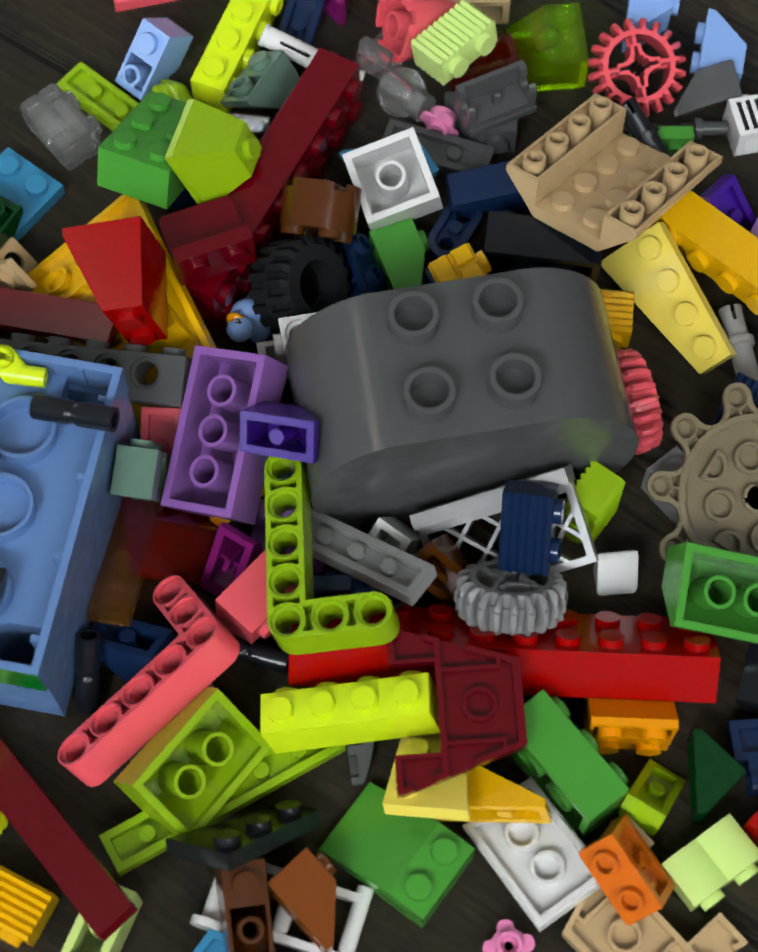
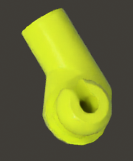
(17, 372)

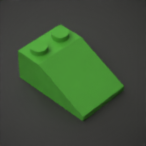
(400, 857)

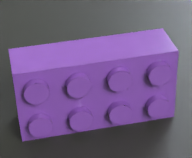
(205, 466)

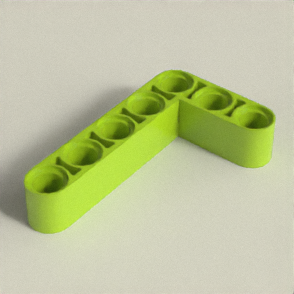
(297, 569)

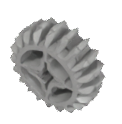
(509, 600)

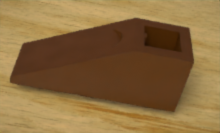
(245, 908)

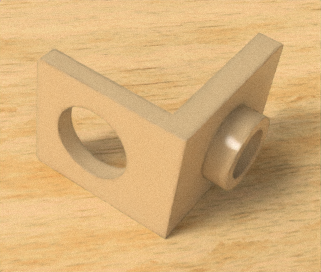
(11, 274)

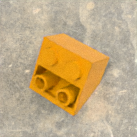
(630, 724)

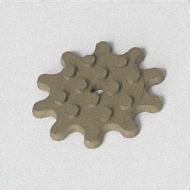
(714, 478)

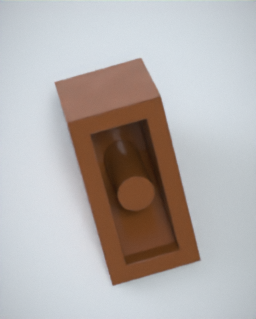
(308, 896)

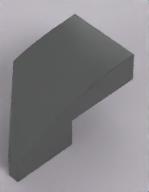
(709, 87)
(360, 761)

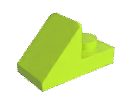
(652, 796)

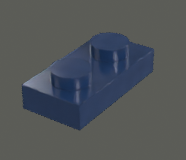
(302, 21)

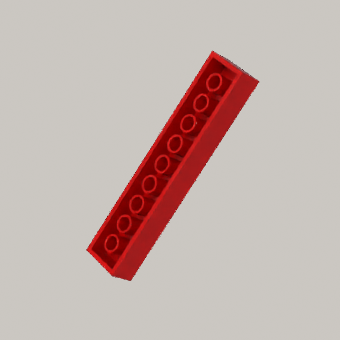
(579, 658)

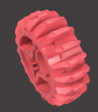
(635, 53)
(642, 399)

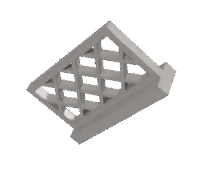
(489, 502)

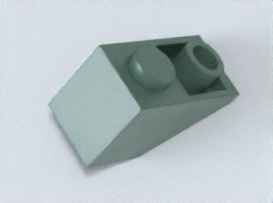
(263, 82)

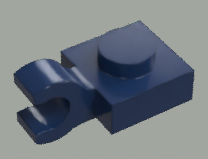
(337, 584)
(744, 749)

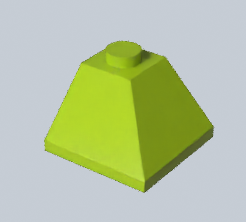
(211, 151)

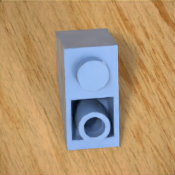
(717, 44)
(153, 55)

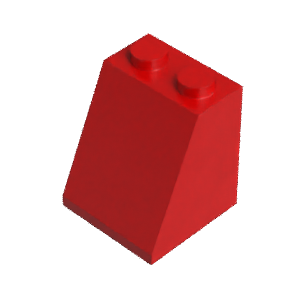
(125, 275)

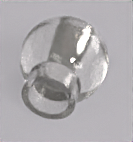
(404, 93)

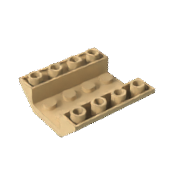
(601, 182)

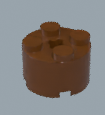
(320, 208)

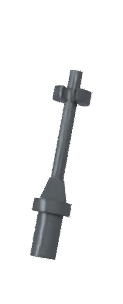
(702, 128)

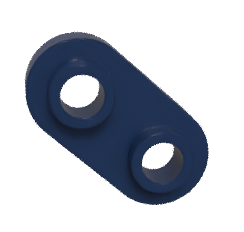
(452, 232)

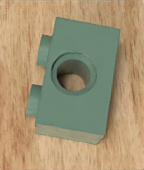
(140, 471)

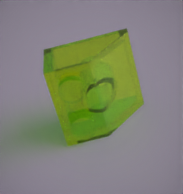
(553, 46)

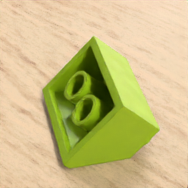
(194, 763)

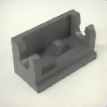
(495, 98)

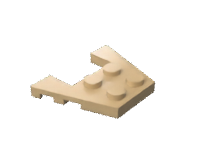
(599, 928)

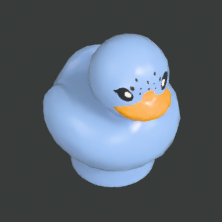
(244, 324)

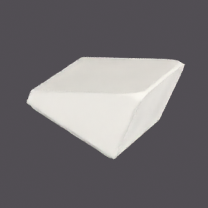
(616, 573)

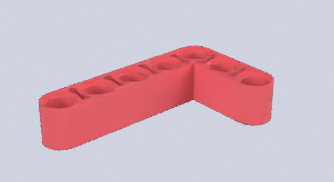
(157, 690)

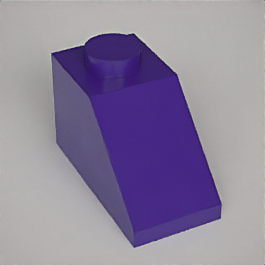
(279, 431)

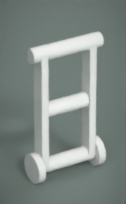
(360, 904)

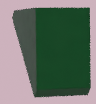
(710, 773)

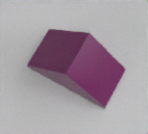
(228, 558)

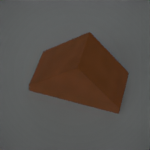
(447, 562)

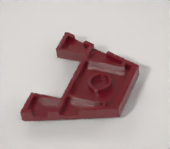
(477, 709)

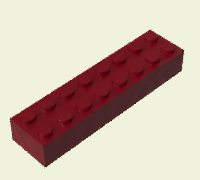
(294, 145)

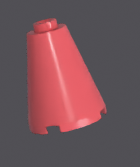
(405, 20)

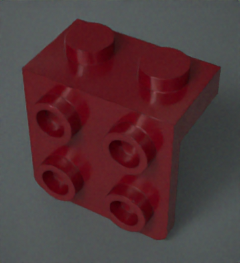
(207, 240)

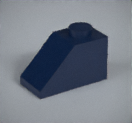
(131, 648)

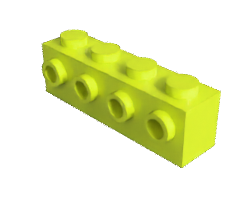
(231, 48)
(350, 712)

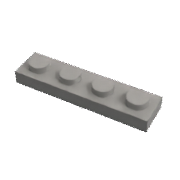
(370, 559)

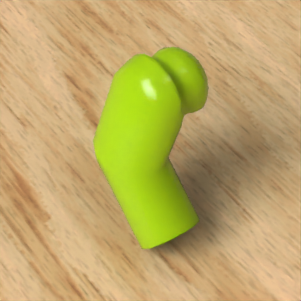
(173, 89)

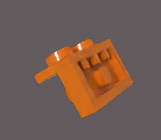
(627, 871)

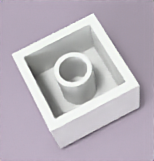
(393, 179)

